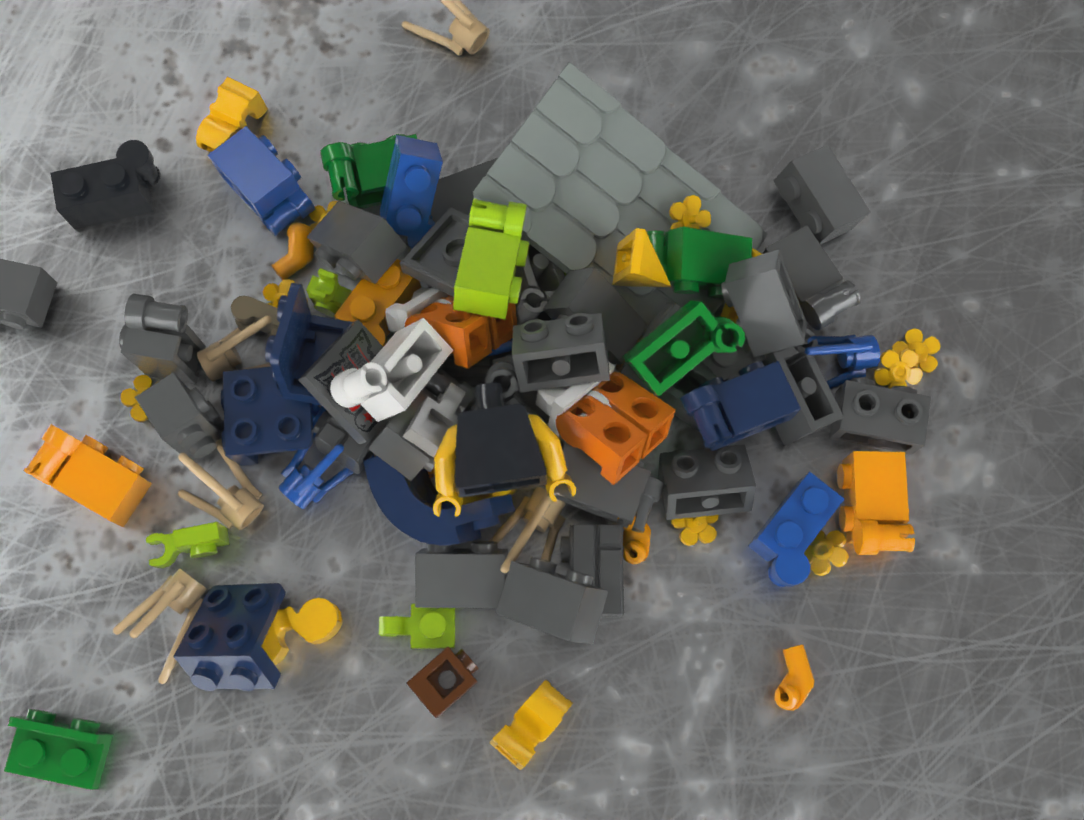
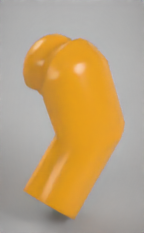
(299, 251)
(636, 544)
(798, 680)

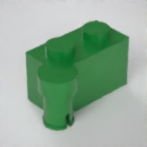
(359, 169)
(698, 258)
(682, 345)

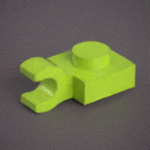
(326, 292)
(196, 540)
(427, 627)

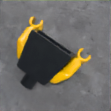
(497, 452)

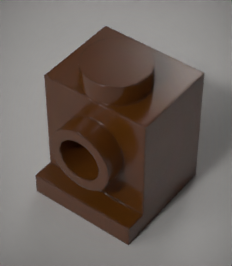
(427, 685)

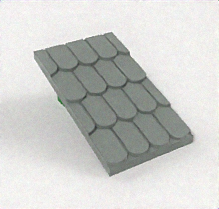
(595, 179)

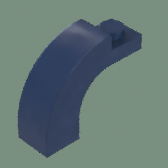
(411, 505)

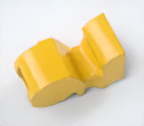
(229, 113)
(315, 622)
(531, 724)

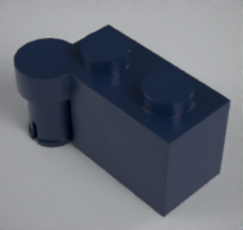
(741, 405)

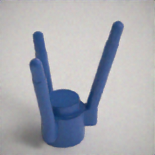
(852, 353)
(304, 483)

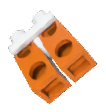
(466, 333)
(608, 421)

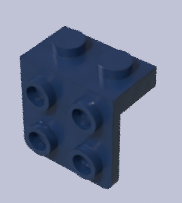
(299, 343)
(260, 418)
(227, 637)

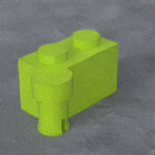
(490, 258)

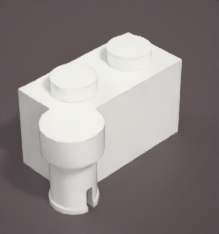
(395, 373)

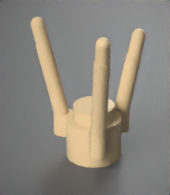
(466, 29)
(223, 355)
(237, 505)
(539, 514)
(177, 593)

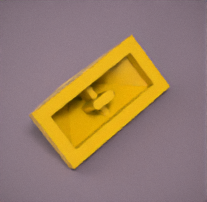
(638, 263)

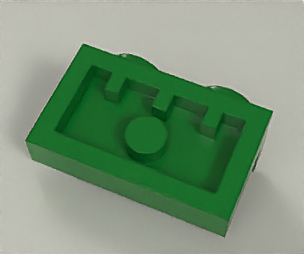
(57, 750)

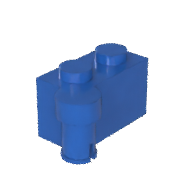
(262, 179)
(411, 187)
(794, 528)

